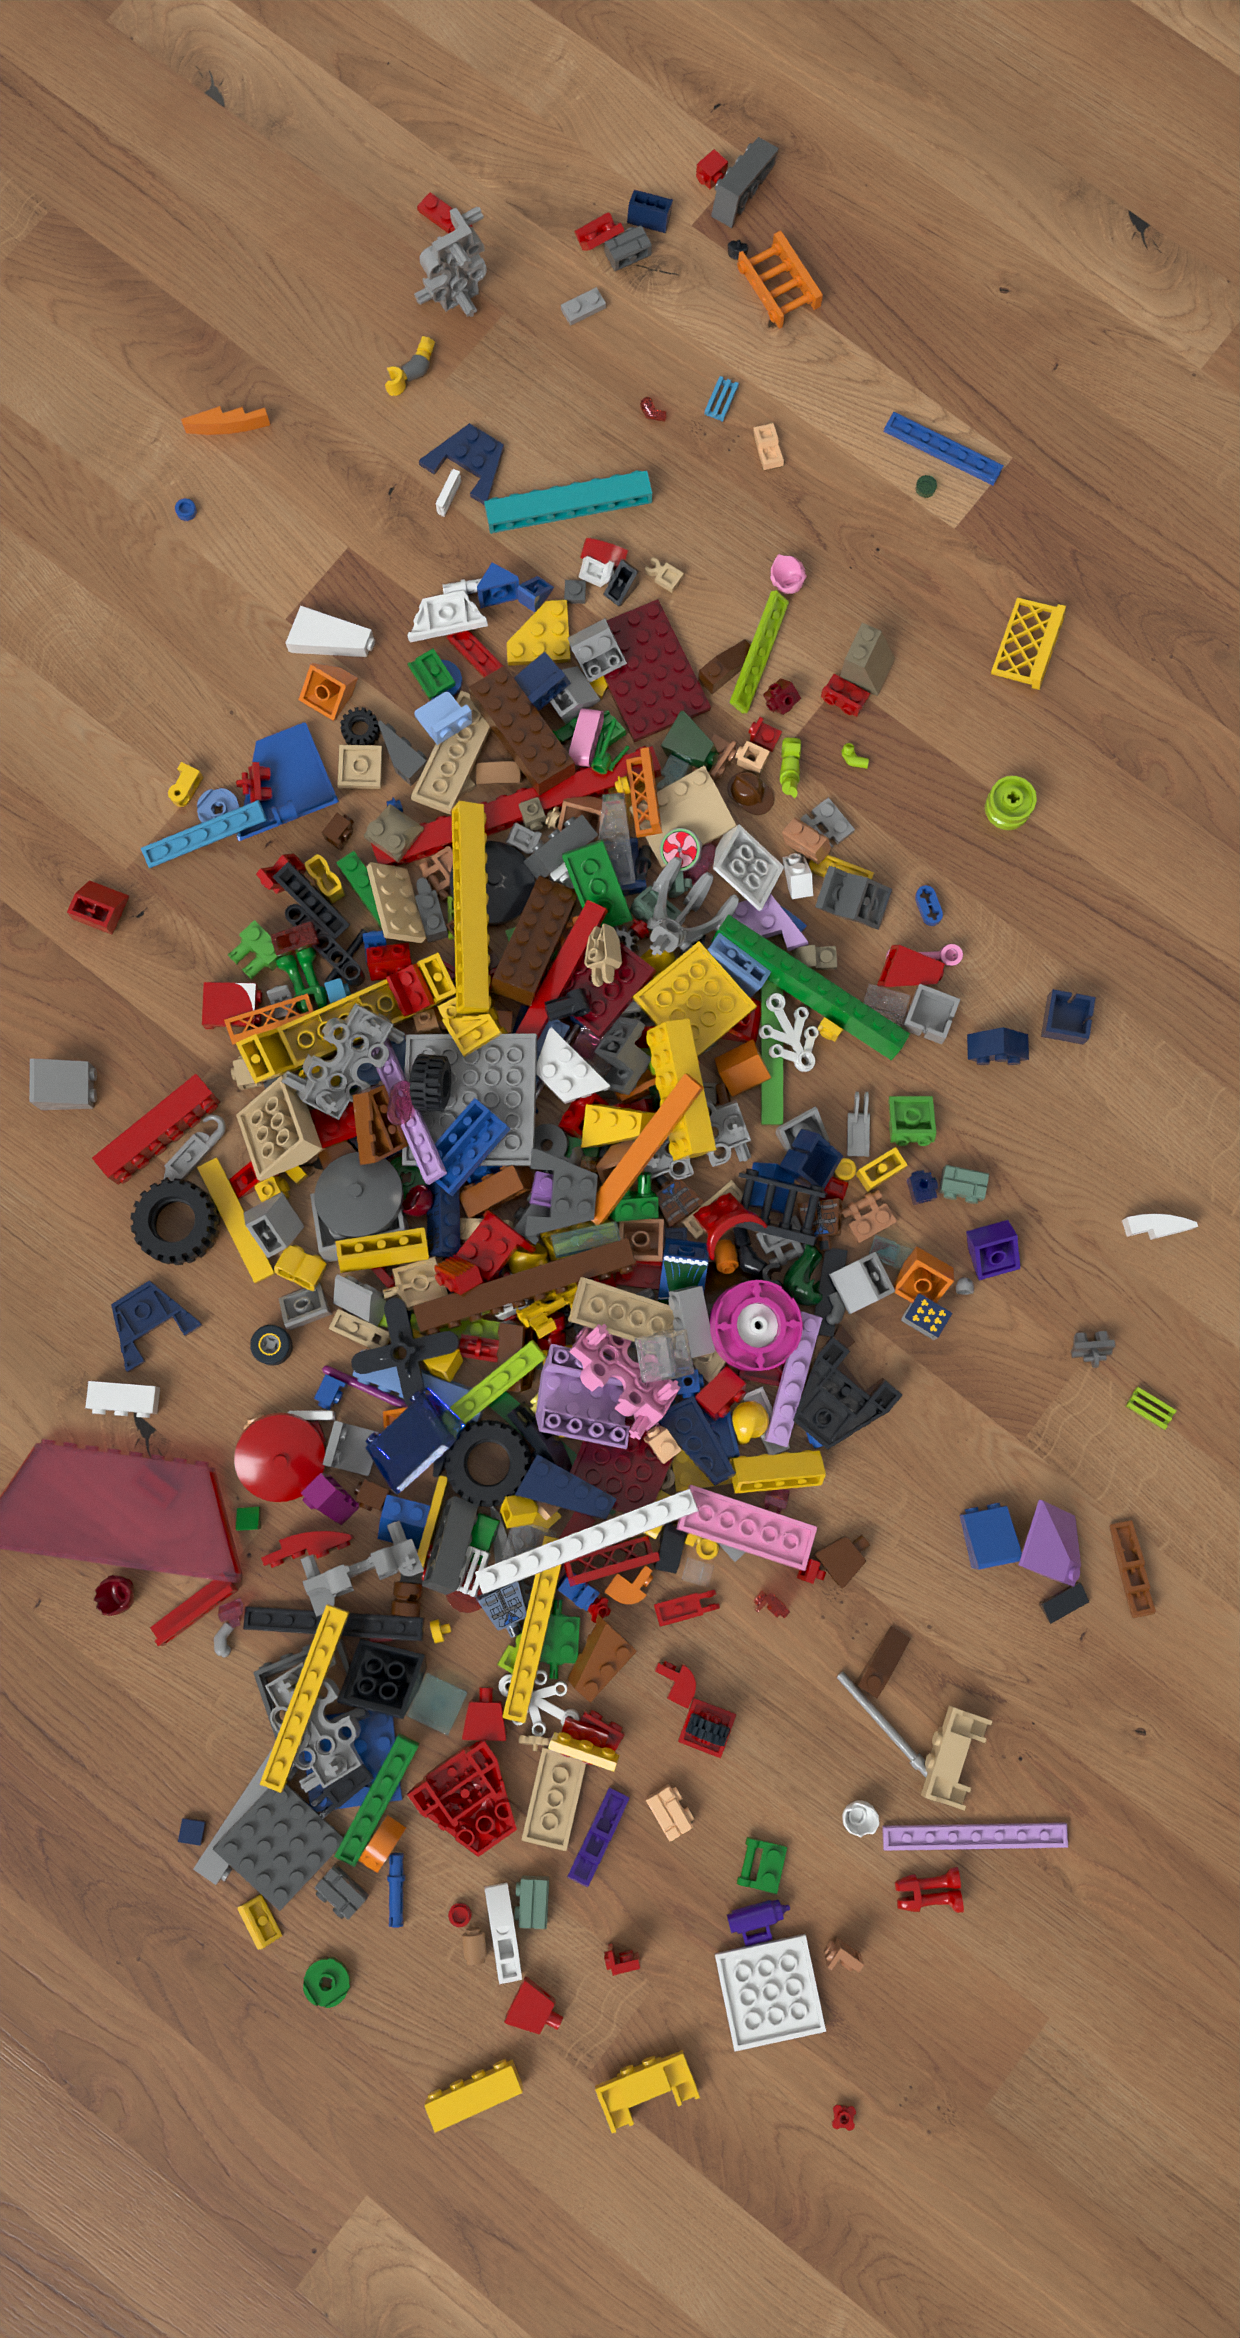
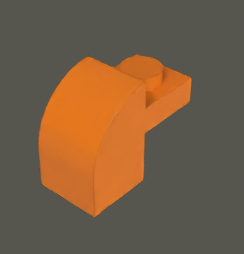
(627, 1592)
(382, 1844)

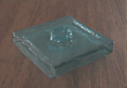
(437, 1704)

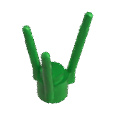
(602, 760)

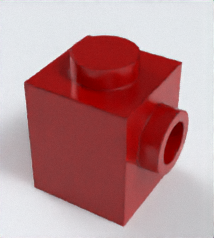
(711, 169)

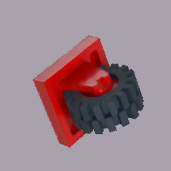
(707, 1727)

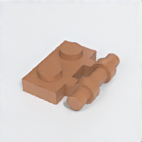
(443, 863)
(872, 1222)

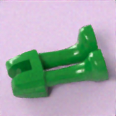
(289, 965)

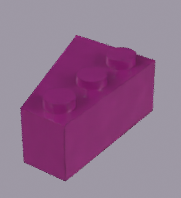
(330, 1498)

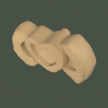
(535, 1741)

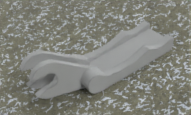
(858, 1129)

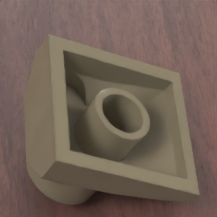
(393, 832)

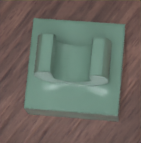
(679, 886)

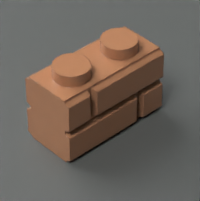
(806, 840)

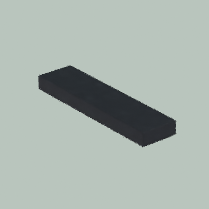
(832, 1261)

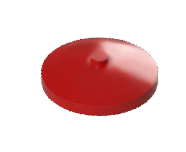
(279, 1456)

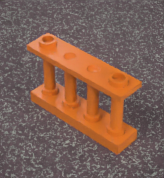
(791, 264)

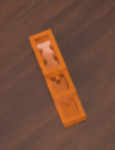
(234, 421)

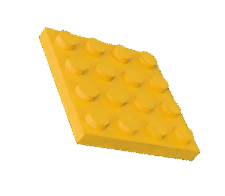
(696, 990)

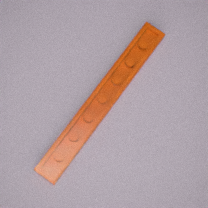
(645, 1146)

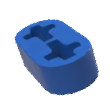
(924, 907)

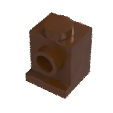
(338, 830)

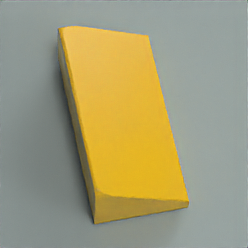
(259, 1921)

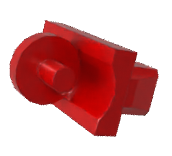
(256, 774)
(479, 1348)

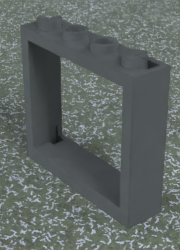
(289, 1661)

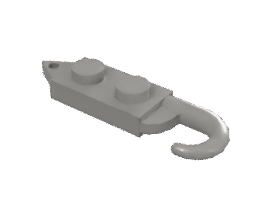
(193, 1151)

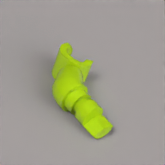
(790, 765)

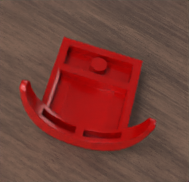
(721, 1216)
(492, 1245)

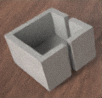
(930, 1013)

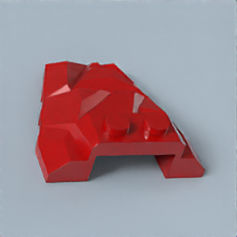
(467, 1798)

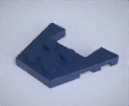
(473, 452)
(143, 1312)

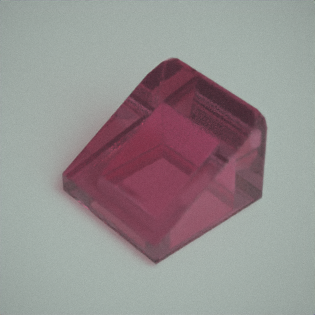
(586, 1045)

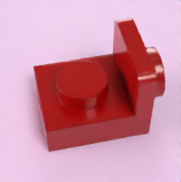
(764, 735)

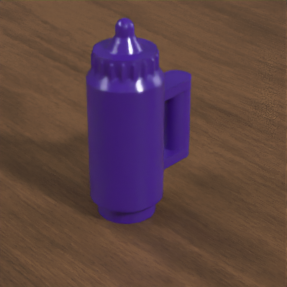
(756, 1917)

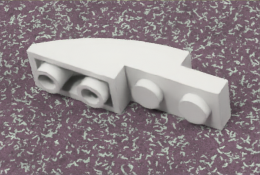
(503, 1933)

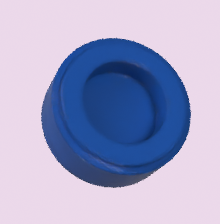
(185, 509)

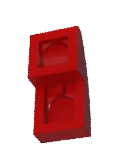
(603, 551)

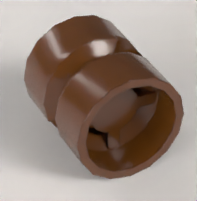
(406, 1599)

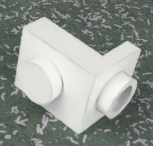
(596, 572)

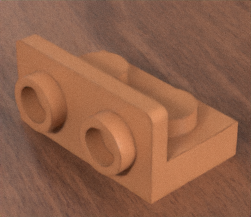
(726, 753)
(849, 1957)

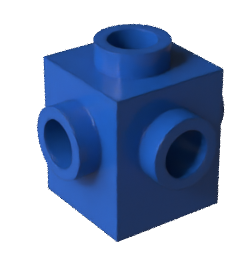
(694, 1388)

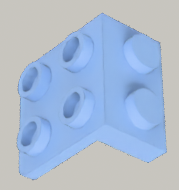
(443, 717)

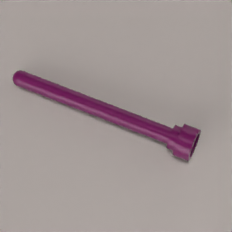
(369, 1389)

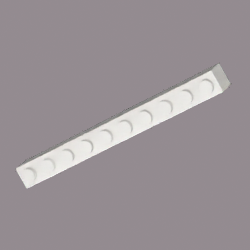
(586, 1541)

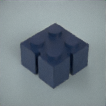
(1065, 1020)
(811, 1159)

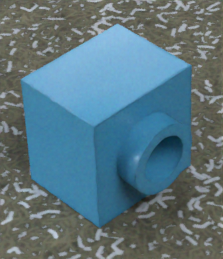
(337, 990)

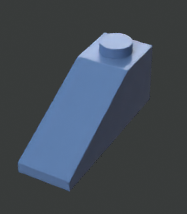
(739, 965)

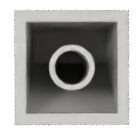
(62, 1084)

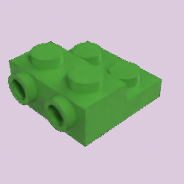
(912, 1120)

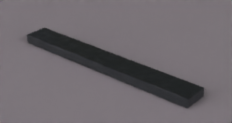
(356, 1625)

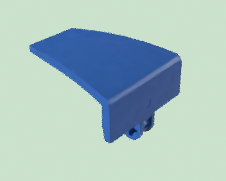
(296, 778)

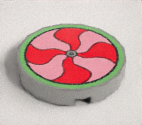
(681, 844)

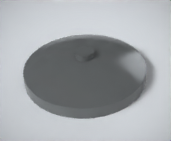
(357, 1197)

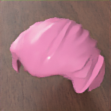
(787, 574)

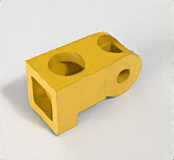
(185, 785)

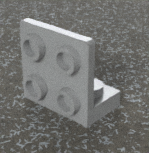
(347, 1449)

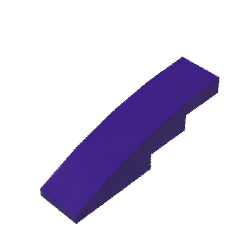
(598, 1837)

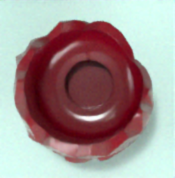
(114, 1595)

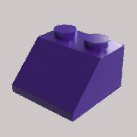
(993, 1249)

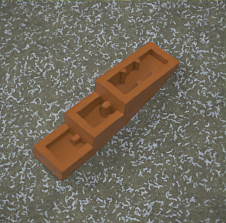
(1132, 1569)

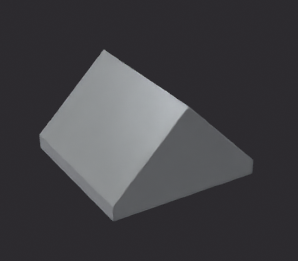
(808, 1121)
(304, 1307)

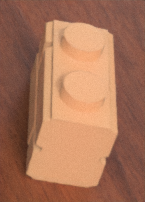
(669, 1812)

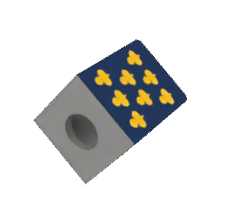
(926, 1317)

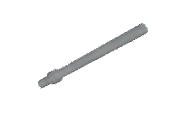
(916, 1760)

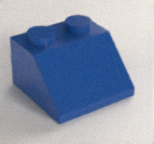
(409, 1513)

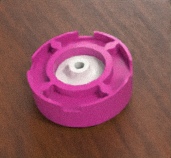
(776, 1321)

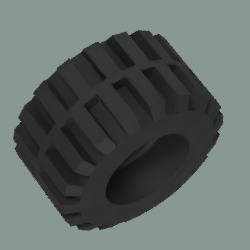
(430, 1082)

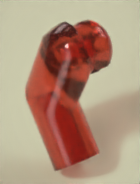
(650, 411)

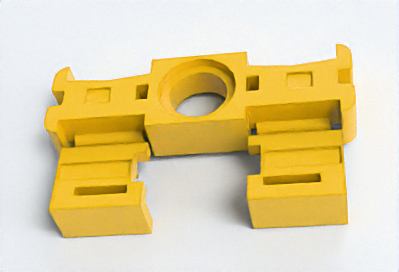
(538, 1312)

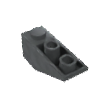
(405, 760)

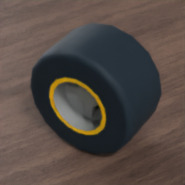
(265, 1339)

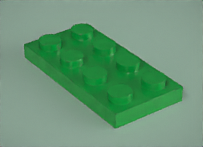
(597, 881)

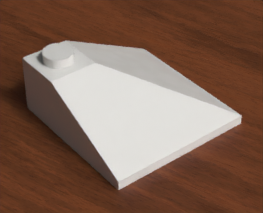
(747, 866)

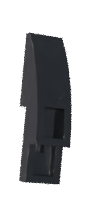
(545, 1444)

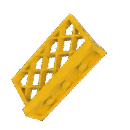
(1047, 642)

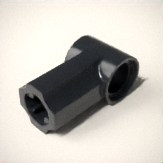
(574, 1004)

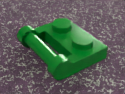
(769, 1867)

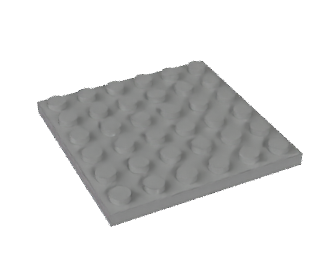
(498, 1077)

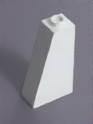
(327, 635)

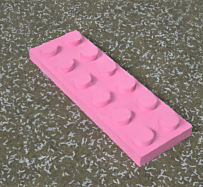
(749, 1529)

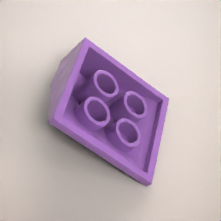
(1052, 1545)

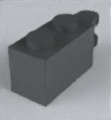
(430, 912)

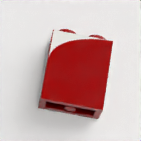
(229, 1000)

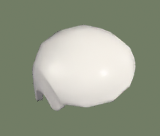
(860, 1818)

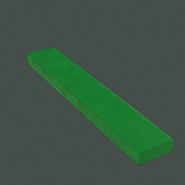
(376, 1800)

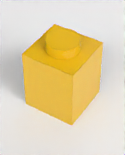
(518, 1511)

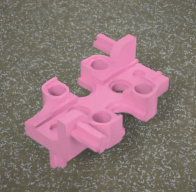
(647, 1403)

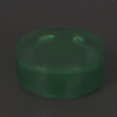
(926, 486)

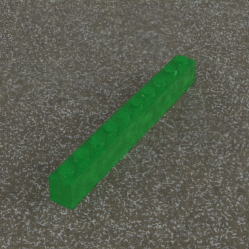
(817, 991)

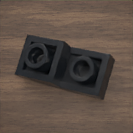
(670, 1548)

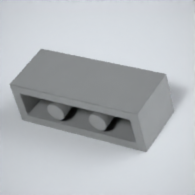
(691, 1314)

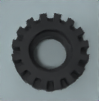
(357, 716)

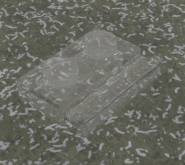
(887, 1003)

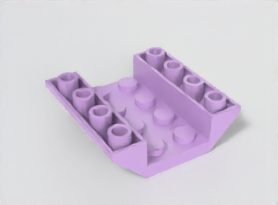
(572, 1409)

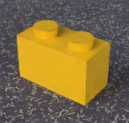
(881, 1169)

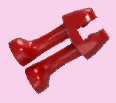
(914, 1903)

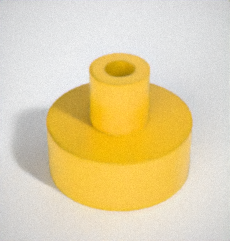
(439, 1630)

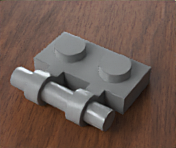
(832, 821)
(773, 1243)

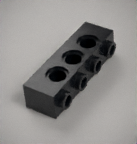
(311, 900)

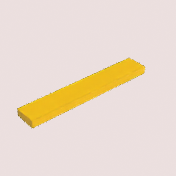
(233, 1217)

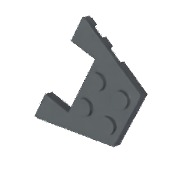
(571, 1196)

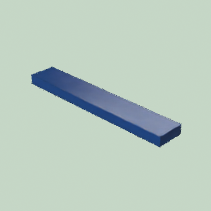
(943, 448)

